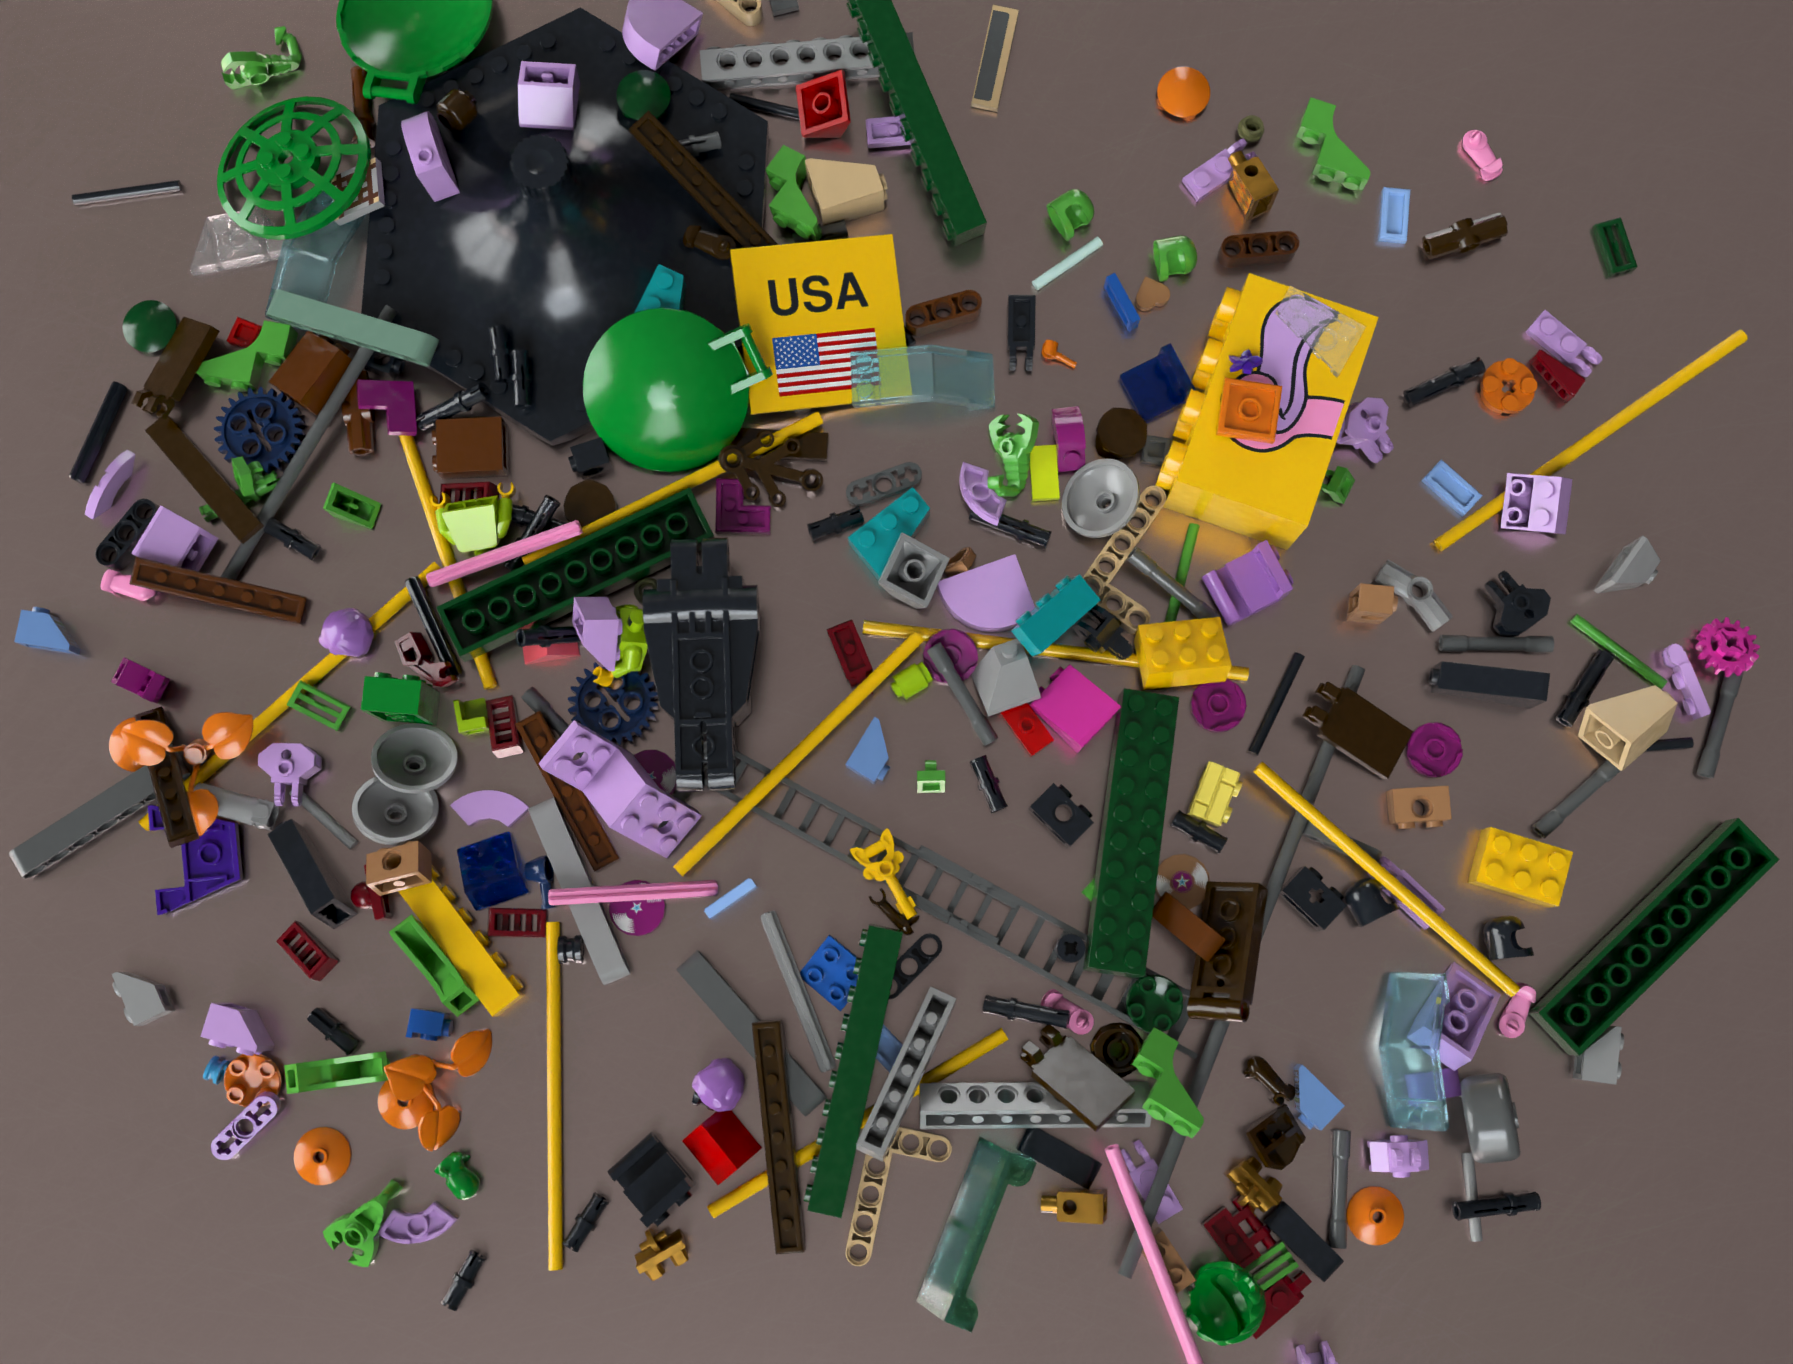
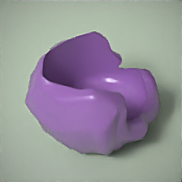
(347, 633)
(719, 1085)

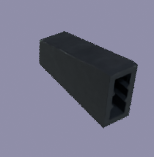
(1490, 684)
(311, 874)

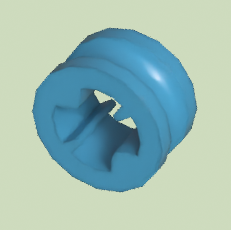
(215, 1069)

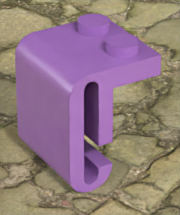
(1249, 583)

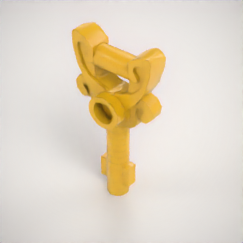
(886, 870)

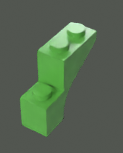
(1334, 159)
(789, 206)
(244, 367)
(434, 965)
(336, 1072)
(1167, 1097)

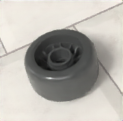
(1490, 1118)

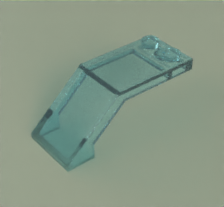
(309, 261)
(922, 375)
(1411, 1050)

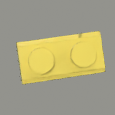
(1214, 794)

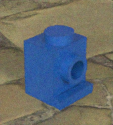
(429, 1024)

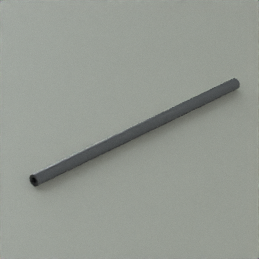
(305, 451)

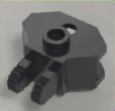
(1519, 608)
(1106, 635)

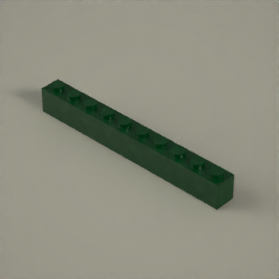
(854, 1071)

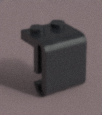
(652, 1179)

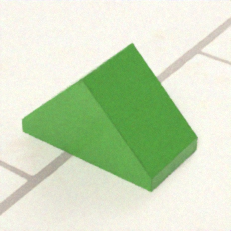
(351, 506)

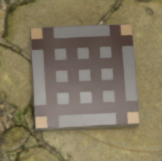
(370, 196)

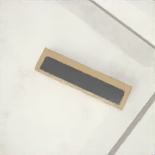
(995, 58)

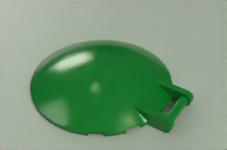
(409, 39)
(669, 388)

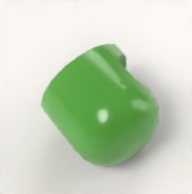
(1070, 212)
(1174, 256)

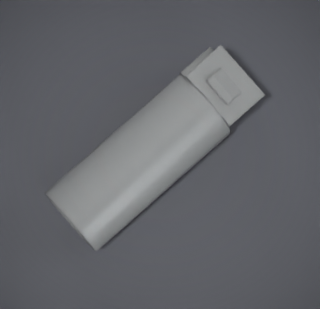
(243, 807)

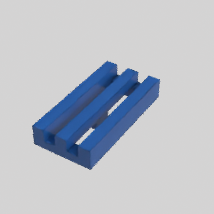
(1121, 302)

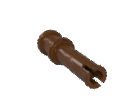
(361, 104)

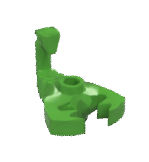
(258, 67)
(1015, 453)
(362, 1227)

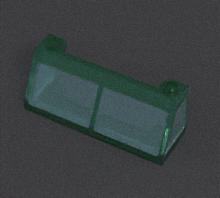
(968, 1228)

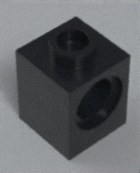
(389, 370)
(590, 458)

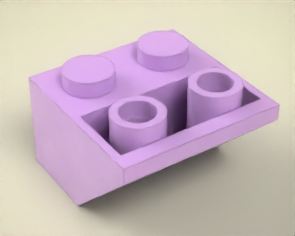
(548, 95)
(1536, 503)
(174, 541)
(598, 628)
(236, 1027)

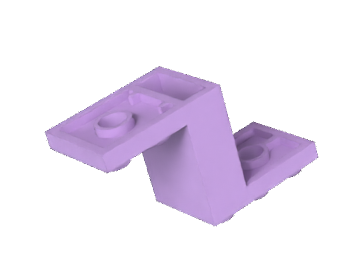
(620, 789)

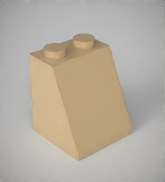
(845, 189)
(1627, 724)

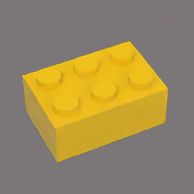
(1182, 653)
(1520, 867)

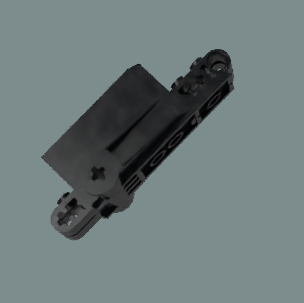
(703, 657)

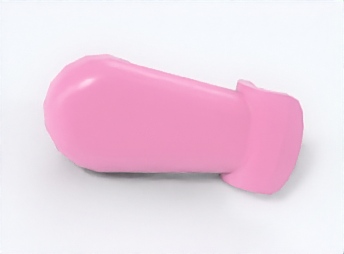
(1478, 149)
(119, 583)
(1514, 1016)
(1080, 1020)

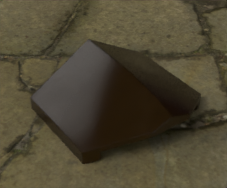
(1276, 1137)

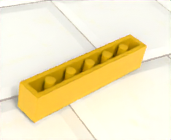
(464, 945)

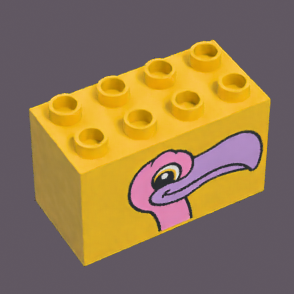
(1252, 484)

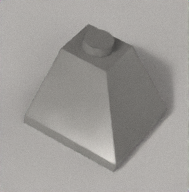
(1631, 567)
(913, 572)
(1005, 678)

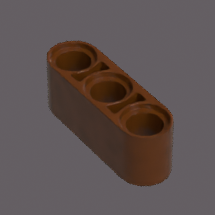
(1267, 240)
(952, 303)
(1187, 926)

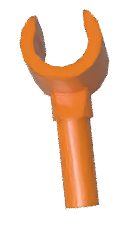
(1049, 351)

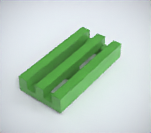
(340, 716)
(1279, 1246)

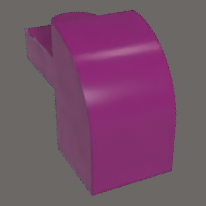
(1069, 438)
(140, 680)

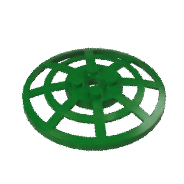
(297, 172)

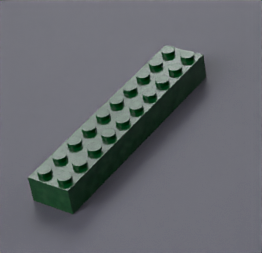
(919, 119)
(580, 569)
(1131, 834)
(1653, 936)

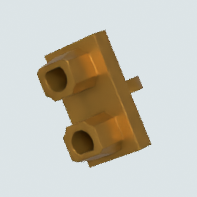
(1252, 1187)
(657, 1249)

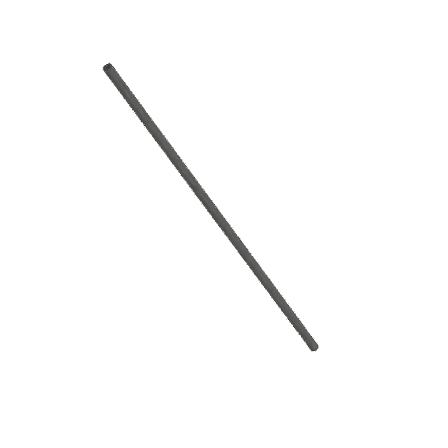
(1220, 1027)

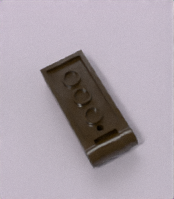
(1227, 982)

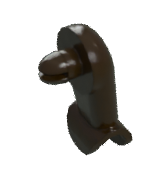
(711, 243)
(895, 917)
(1261, 1071)

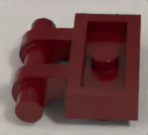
(1232, 1239)

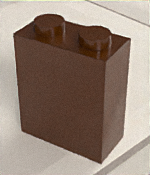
(312, 371)
(470, 448)

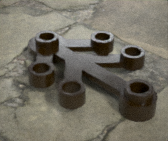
(765, 467)

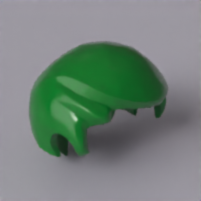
(1225, 1303)

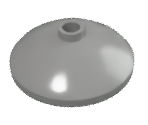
(1092, 490)
(411, 748)
(377, 805)

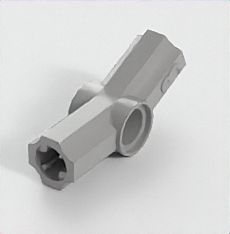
(1428, 606)

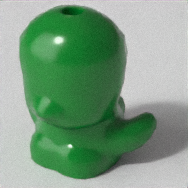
(458, 1177)

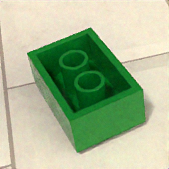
(400, 699)

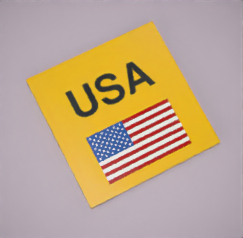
(811, 311)

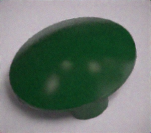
(643, 92)
(149, 326)
(1154, 1003)

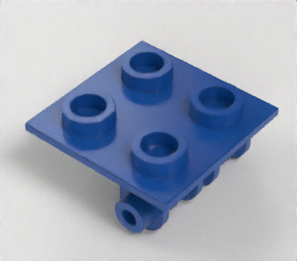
(831, 972)

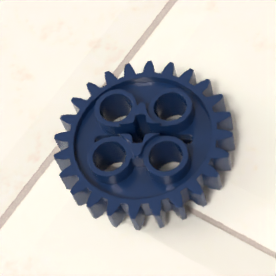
(282, 418)
(632, 688)

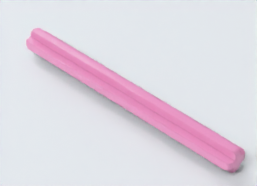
(504, 553)
(632, 892)

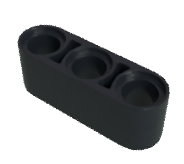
(117, 540)
(922, 959)
(1059, 1156)
(1303, 1241)

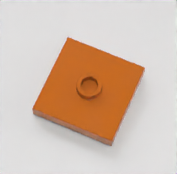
(1249, 410)

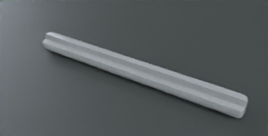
(798, 991)

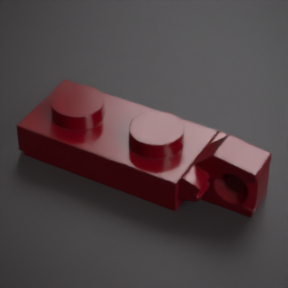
(850, 652)
(1281, 1299)

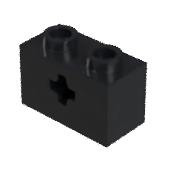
(1297, 893)

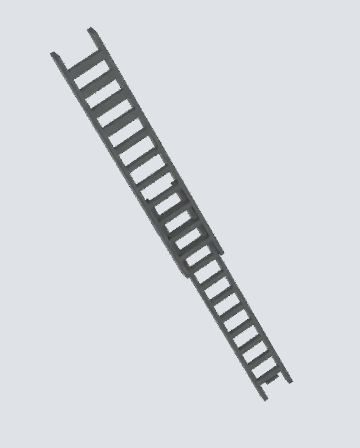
(947, 916)

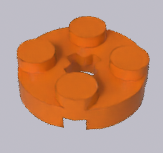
(1508, 371)

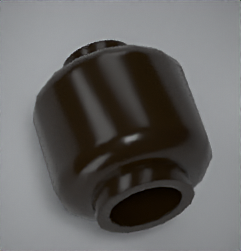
(457, 109)

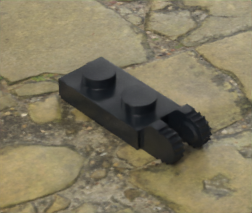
(1021, 328)

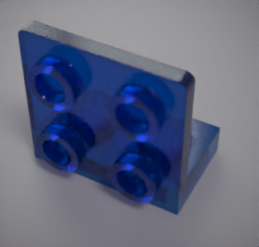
(1157, 384)
(491, 871)

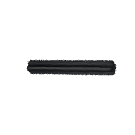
(98, 432)
(432, 625)

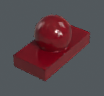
(364, 898)

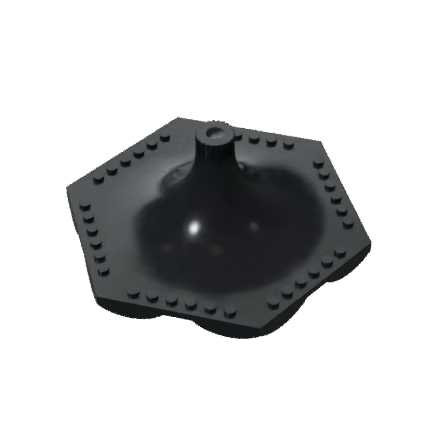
(551, 222)

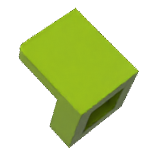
(471, 716)

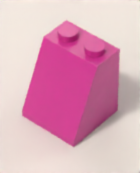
(1074, 707)

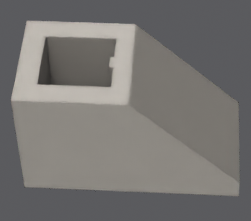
(142, 998)
(1601, 1058)

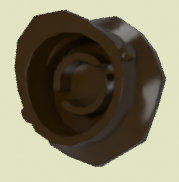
(1120, 433)
(588, 502)
(1117, 1047)

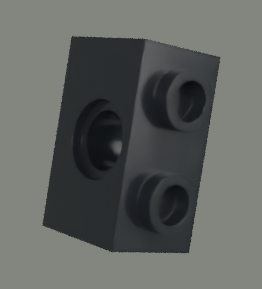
(1065, 831)

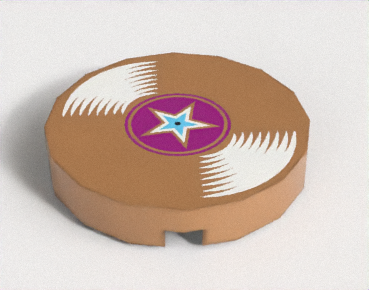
(1183, 879)

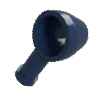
(541, 871)

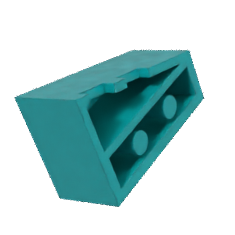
(664, 290)
(879, 535)
(1054, 614)

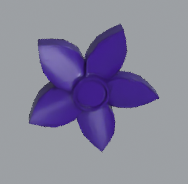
(1245, 362)

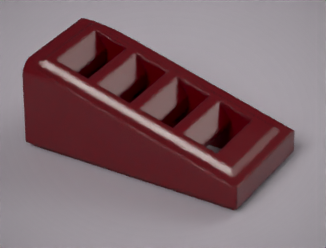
(1557, 375)
(483, 489)
(505, 744)
(505, 912)
(321, 962)

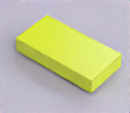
(1044, 473)

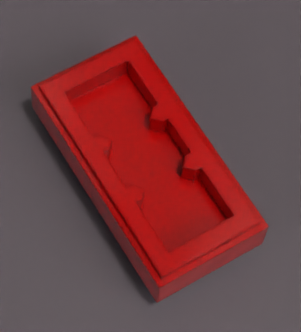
(1027, 728)

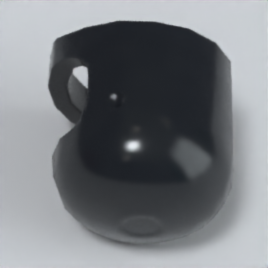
(1366, 901)
(1501, 938)

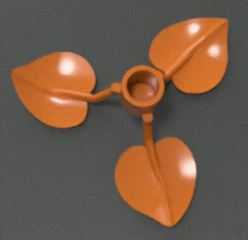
(223, 731)
(412, 1074)

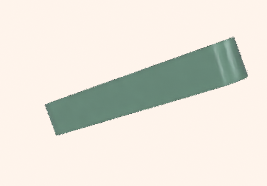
(352, 327)

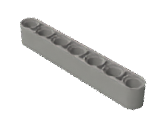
(573, 873)

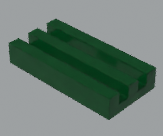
(1605, 250)

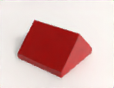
(823, 106)
(722, 1145)

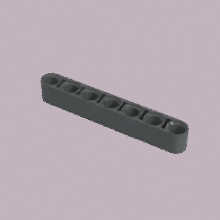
(86, 822)
(738, 1020)

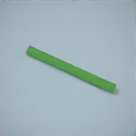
(1183, 569)
(1618, 651)

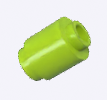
(911, 680)

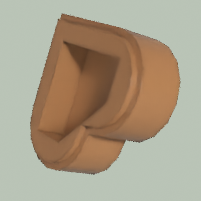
(1151, 294)
(960, 562)

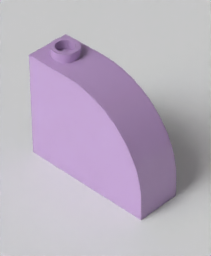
(659, 29)
(429, 156)
(987, 596)

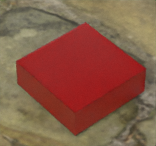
(243, 333)

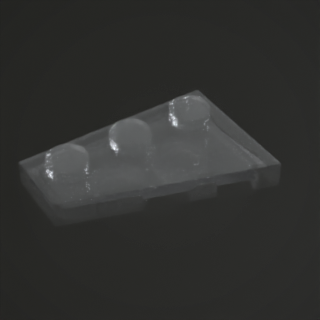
(1321, 327)

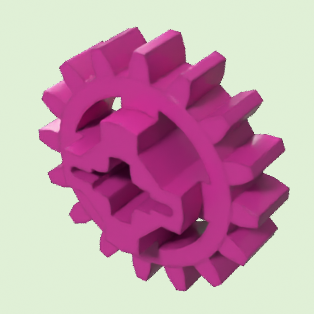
(1727, 647)

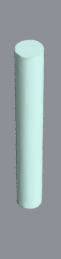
(1067, 263)

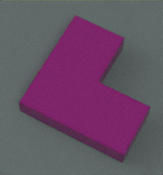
(395, 398)
(734, 516)

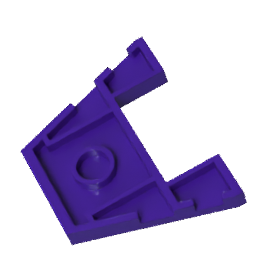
(207, 863)

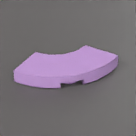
(116, 474)
(978, 496)
(489, 805)
(417, 1227)

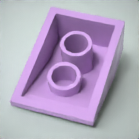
(1465, 1016)

